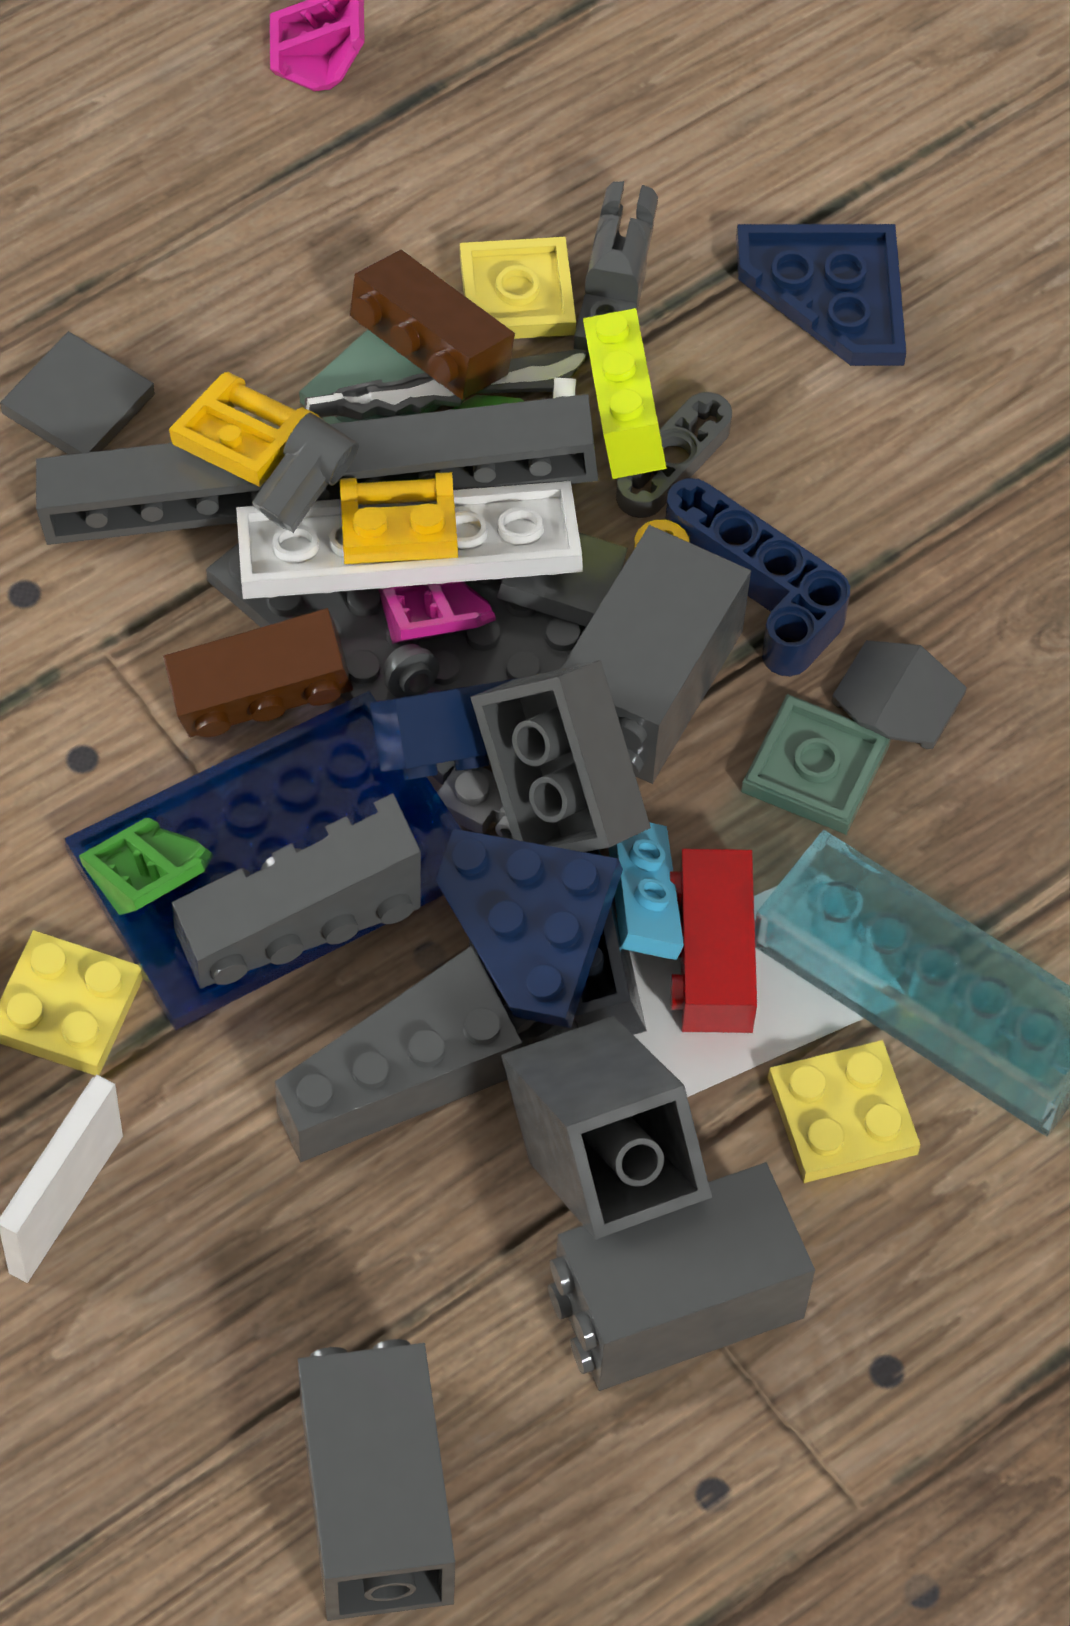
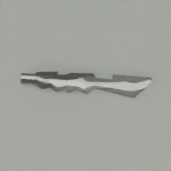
(422, 391)

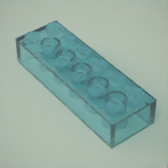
(924, 978)

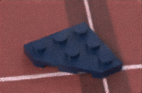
(831, 283)
(530, 916)

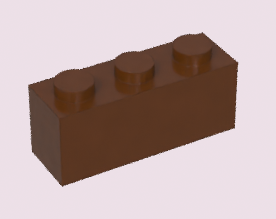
(431, 324)
(258, 674)

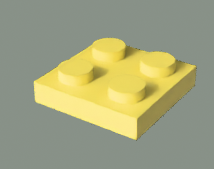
(521, 284)
(67, 1002)
(843, 1111)

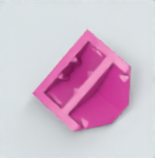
(316, 41)
(433, 610)

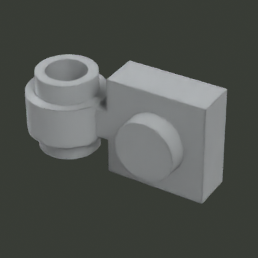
(475, 801)

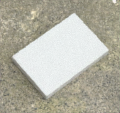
(60, 1178)

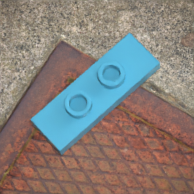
(646, 896)

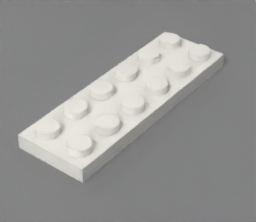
(498, 537)

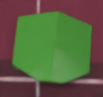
(143, 864)

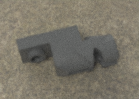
(616, 261)

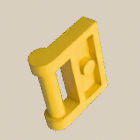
(232, 438)
(398, 531)

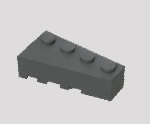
(302, 898)
(400, 1061)

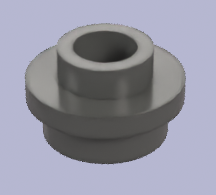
(410, 671)

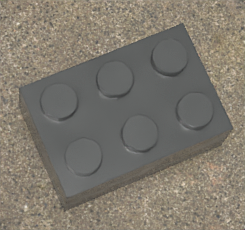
(561, 759)

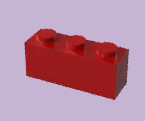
(719, 941)

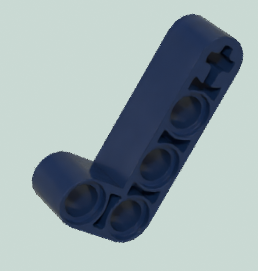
(715, 521)

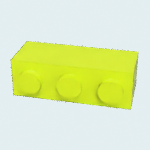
(624, 393)

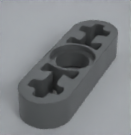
(678, 432)

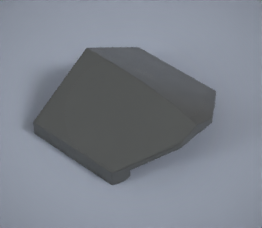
(899, 692)

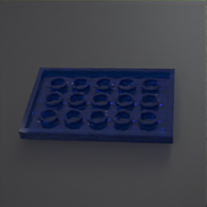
(244, 813)

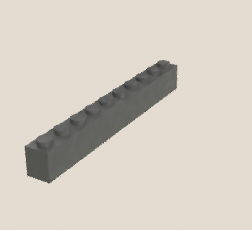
(174, 490)

